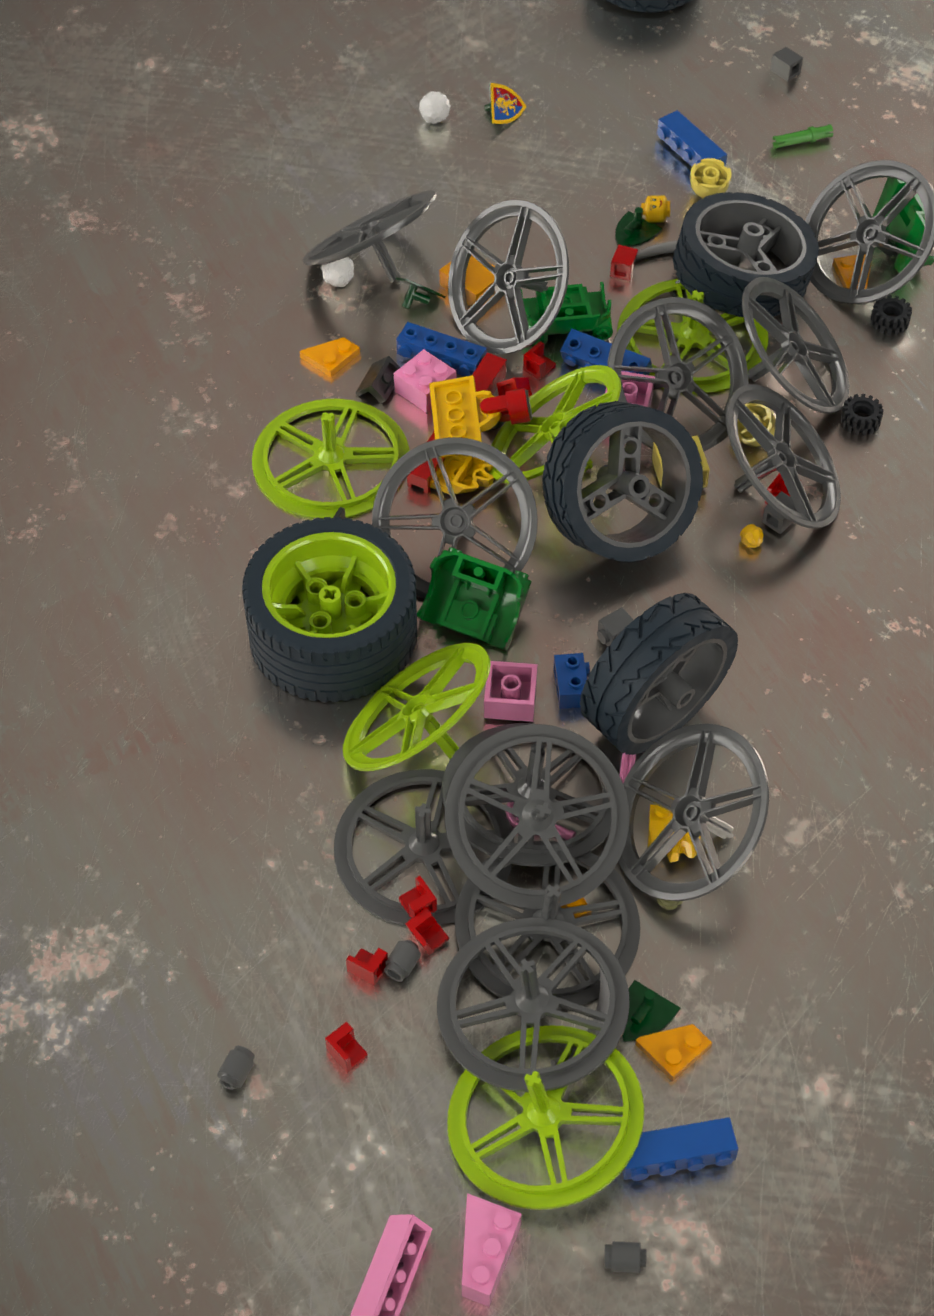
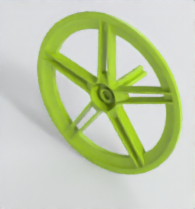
(691, 334)
(549, 427)
(327, 455)
(419, 709)
(544, 1114)

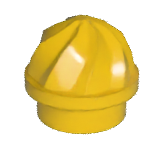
(751, 535)

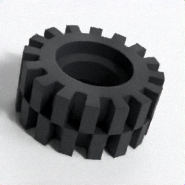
(891, 323)
(862, 405)

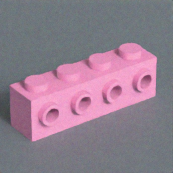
(392, 1267)

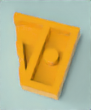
(844, 268)
(331, 356)
(674, 1048)

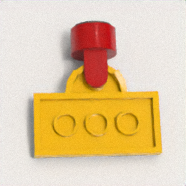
(467, 413)

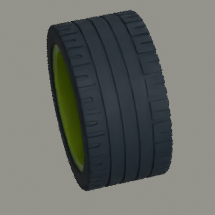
(336, 637)

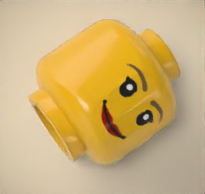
(656, 208)

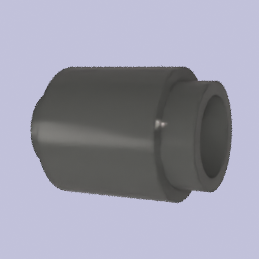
(402, 960)
(236, 1067)
(624, 1257)

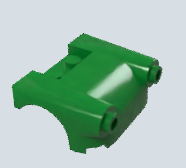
(906, 225)
(579, 311)
(474, 597)

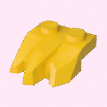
(464, 474)
(658, 820)

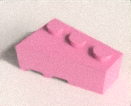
(487, 1247)

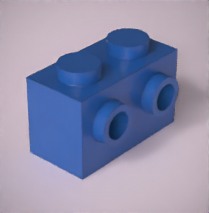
(570, 677)

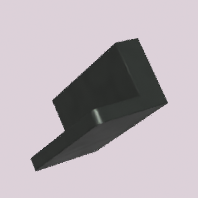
(379, 379)

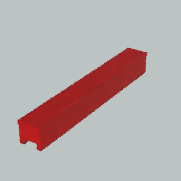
(488, 373)

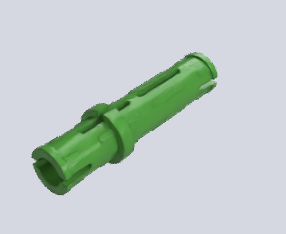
(811, 134)

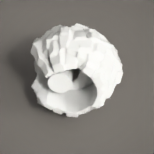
(434, 107)
(338, 272)

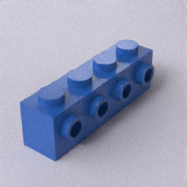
(688, 139)
(587, 350)
(454, 352)
(683, 1148)

